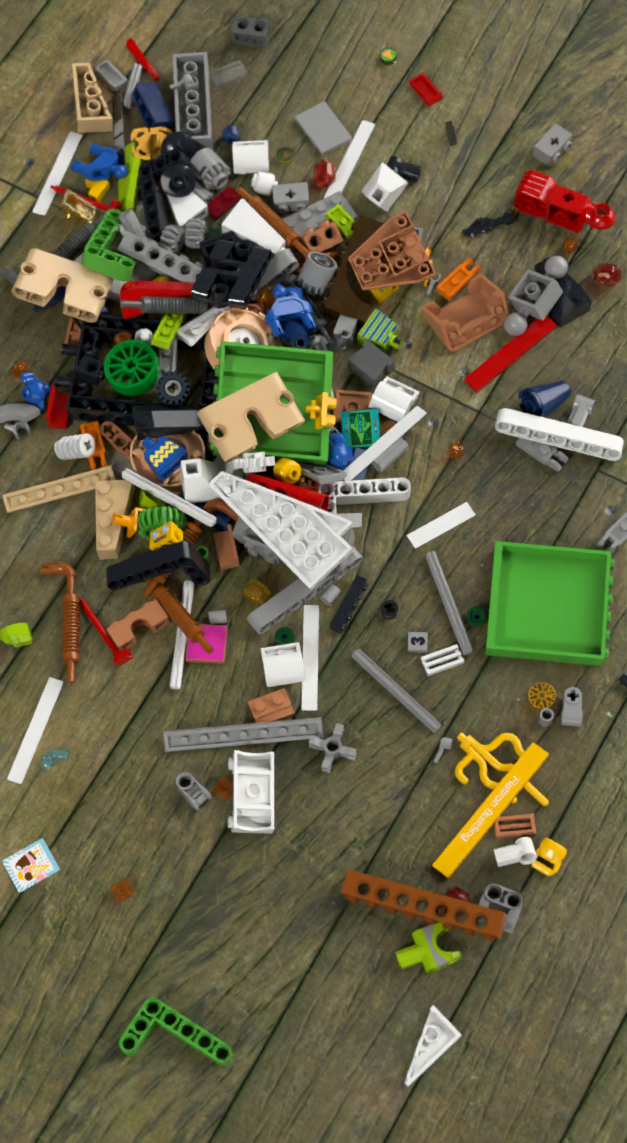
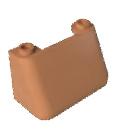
(469, 316)

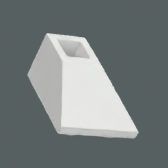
(384, 187)
(195, 478)

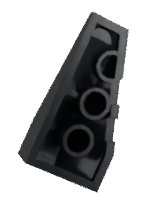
(572, 302)
(164, 420)

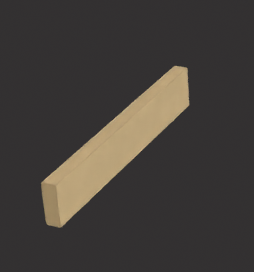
(56, 489)

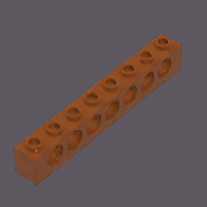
(356, 881)

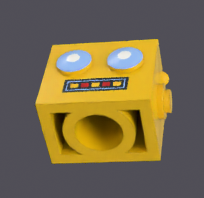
(165, 536)

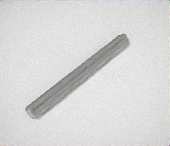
(449, 603)
(397, 691)

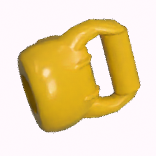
(551, 852)

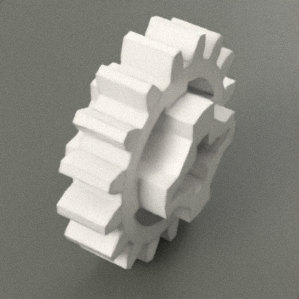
(254, 462)

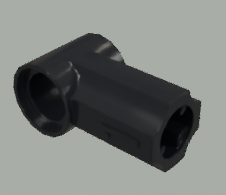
(403, 169)

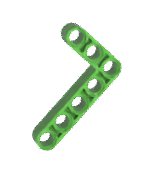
(96, 252)
(176, 1029)

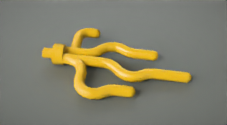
(478, 752)

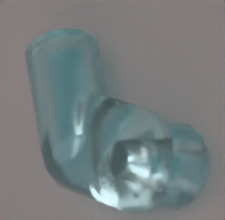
(54, 755)

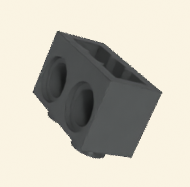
(250, 31)

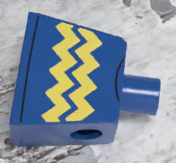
(163, 456)

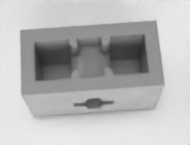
(553, 145)
(290, 197)

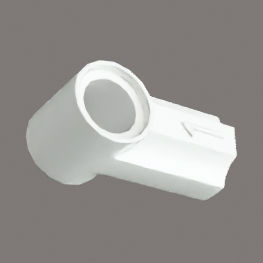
(522, 851)

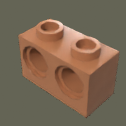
(322, 241)

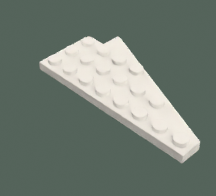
(297, 532)

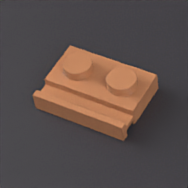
(271, 707)

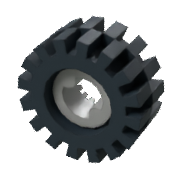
(166, 381)

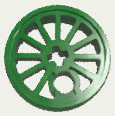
(132, 367)

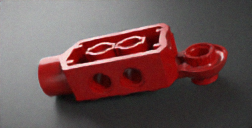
(299, 493)

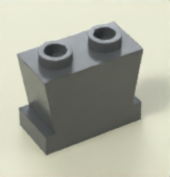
(370, 364)

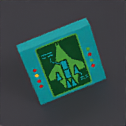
(360, 428)

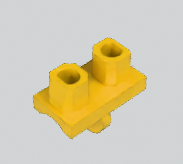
(318, 411)

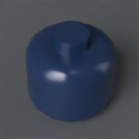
(231, 134)

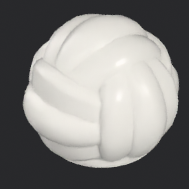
(144, 335)

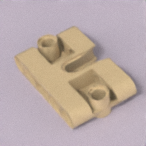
(45, 272)
(258, 399)

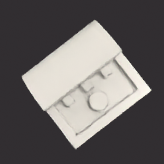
(250, 156)
(393, 399)
(283, 664)

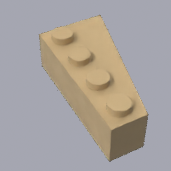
(90, 106)
(111, 498)

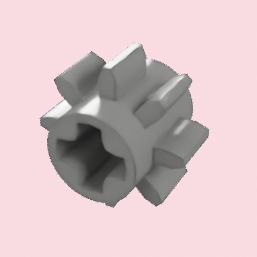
(317, 343)

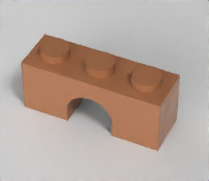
(149, 615)

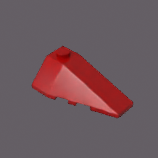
(135, 290)

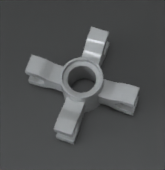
(347, 752)

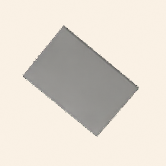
(323, 128)

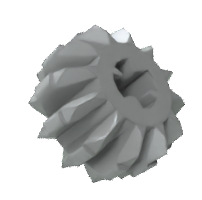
(194, 233)
(173, 238)

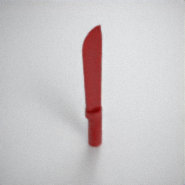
(135, 51)

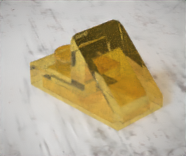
(77, 206)

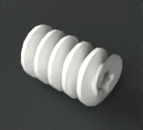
(75, 447)

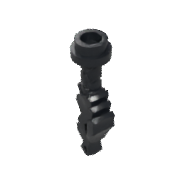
(483, 225)

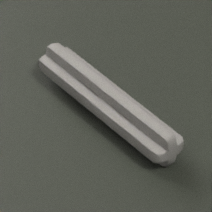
(134, 78)

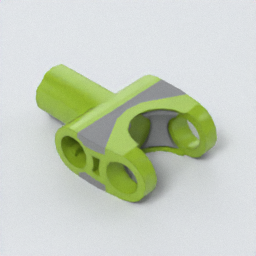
(427, 951)

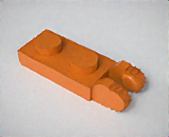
(457, 279)
(94, 430)

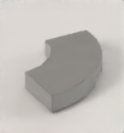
(18, 412)

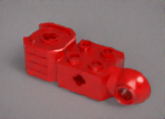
(558, 205)

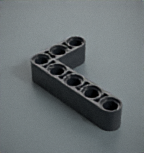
(153, 193)
(157, 563)

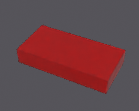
(425, 89)

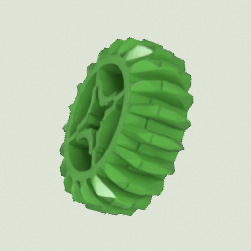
(157, 517)

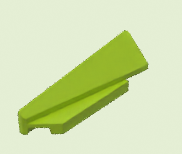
(129, 186)

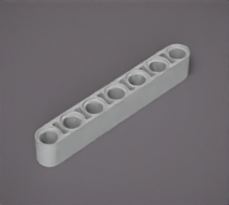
(294, 597)

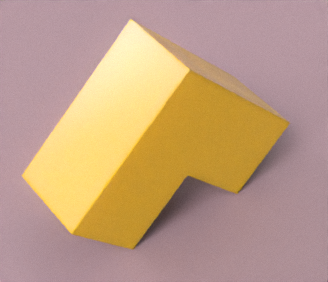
(98, 189)

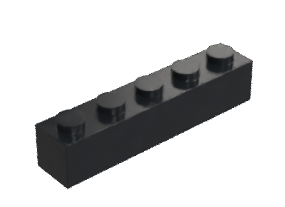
(349, 604)

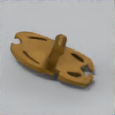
(150, 142)

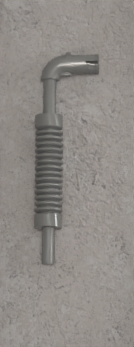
(67, 248)
(168, 305)
(342, 339)

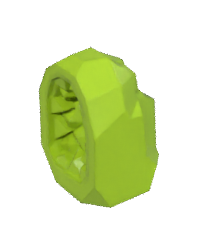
(16, 635)

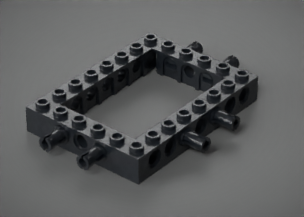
(83, 406)

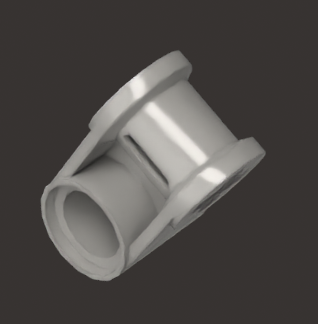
(572, 710)
(195, 793)

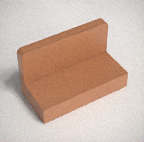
(226, 549)

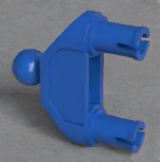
(102, 167)
(286, 309)

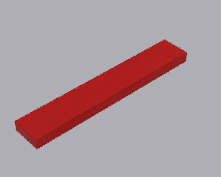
(509, 354)

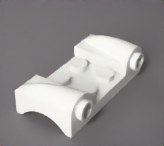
(252, 792)

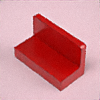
(56, 410)

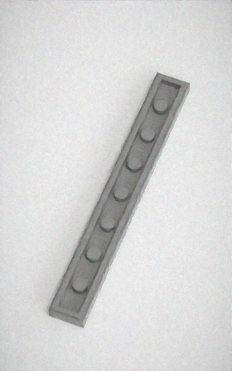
(242, 734)

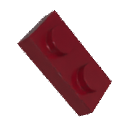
(223, 203)

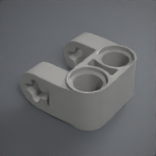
(502, 905)

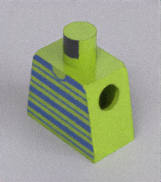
(380, 332)

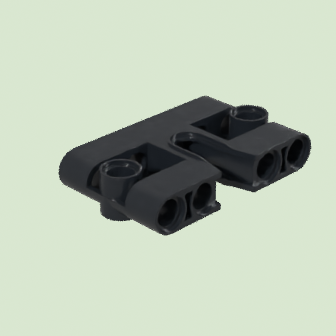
(232, 274)

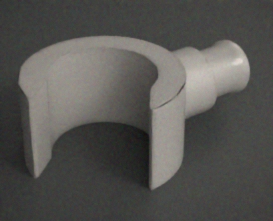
(14, 428)

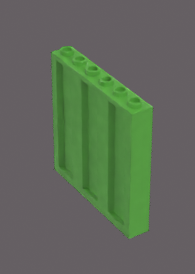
(304, 375)

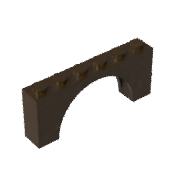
(341, 298)

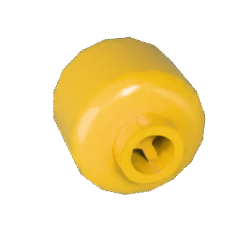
(287, 471)

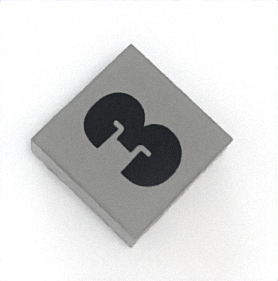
(417, 642)

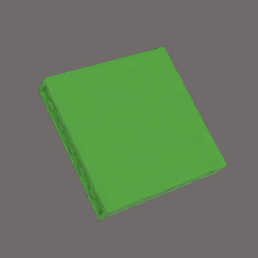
(550, 603)

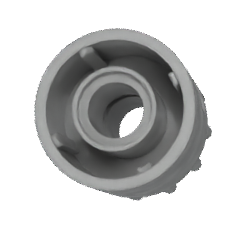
(210, 169)
(316, 273)

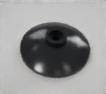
(180, 140)
(175, 174)

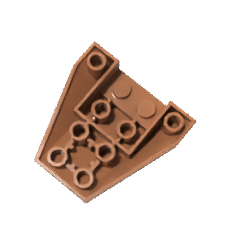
(392, 256)

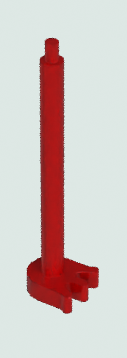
(114, 205)
(120, 657)

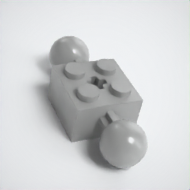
(535, 295)

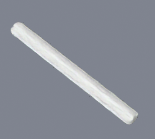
(169, 497)
(181, 639)

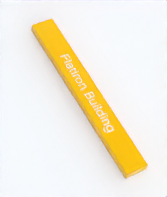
(490, 810)

